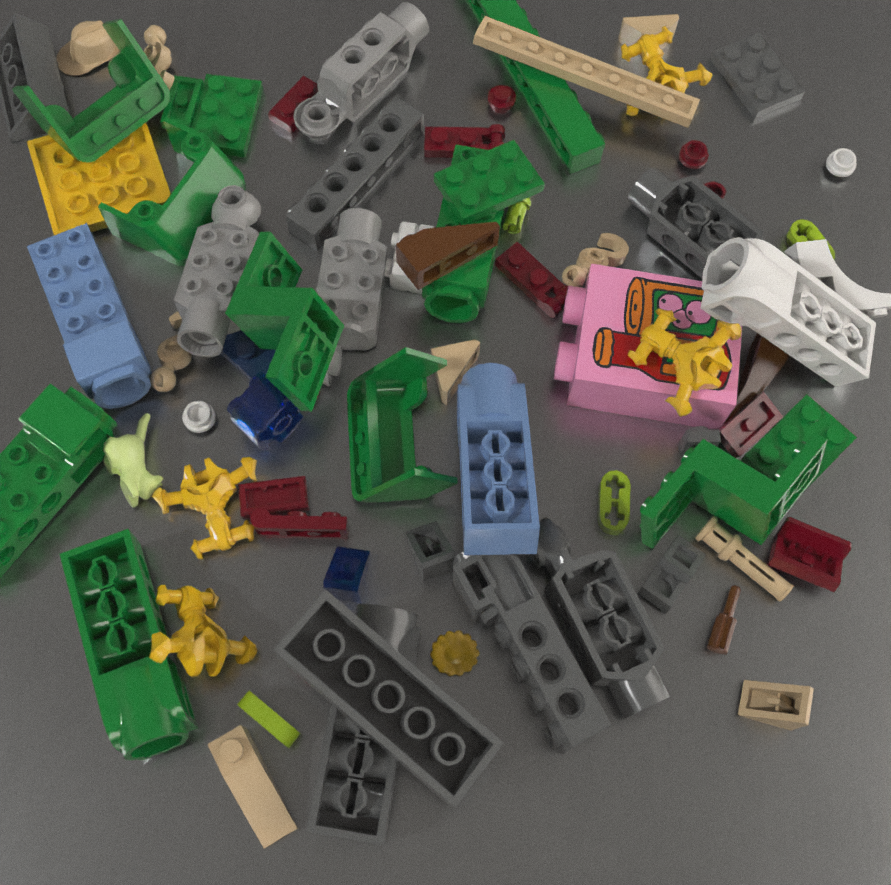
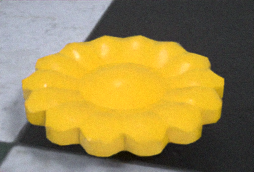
(454, 653)

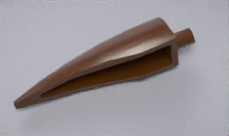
(761, 367)

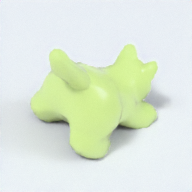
(127, 459)

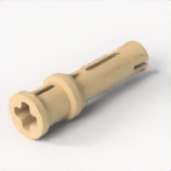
(731, 548)

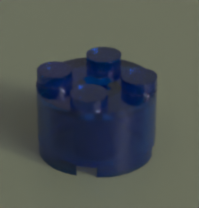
(264, 413)

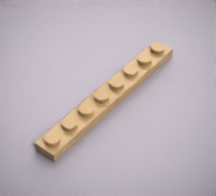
(586, 71)

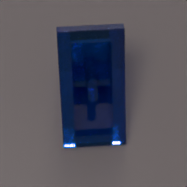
(347, 574)

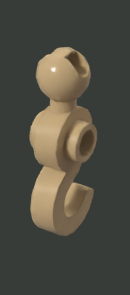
(158, 53)
(576, 274)
(172, 358)

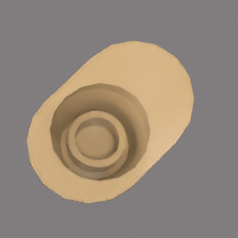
(87, 49)

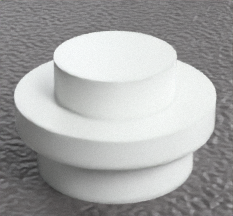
(841, 162)
(199, 416)

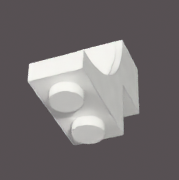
(818, 261)

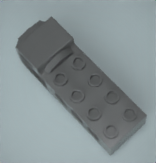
(519, 613)
(354, 772)

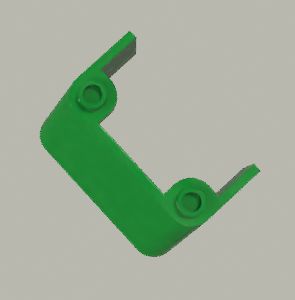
(116, 114)
(171, 227)
(383, 433)

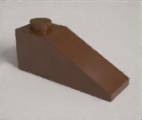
(443, 249)

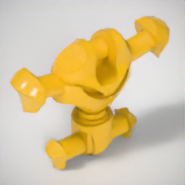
(660, 71)
(695, 362)
(208, 493)
(200, 638)

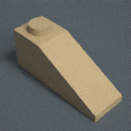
(252, 785)

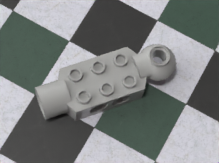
(214, 271)

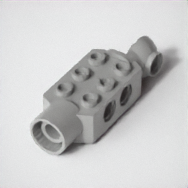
(362, 71)
(354, 281)

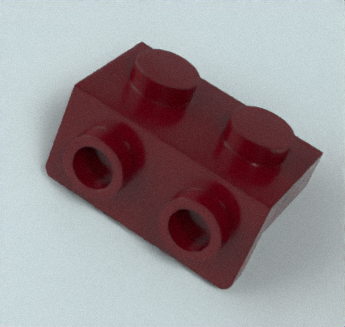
(809, 553)

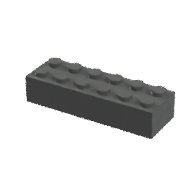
(388, 698)

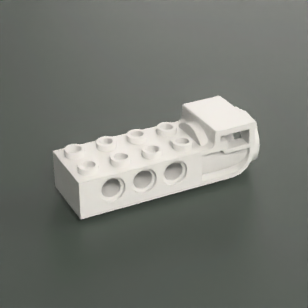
(788, 309)

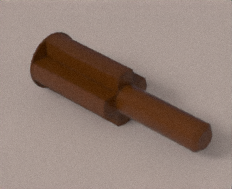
(724, 624)

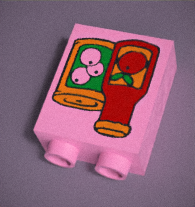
(610, 323)

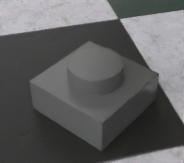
(694, 435)

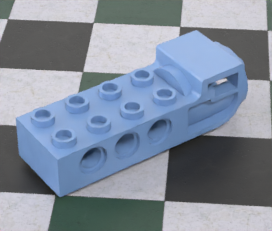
(91, 318)
(496, 463)

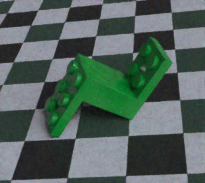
(285, 320)
(730, 490)

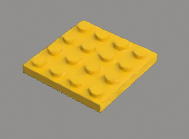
(117, 178)

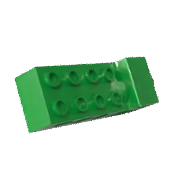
(464, 290)
(47, 464)
(116, 614)

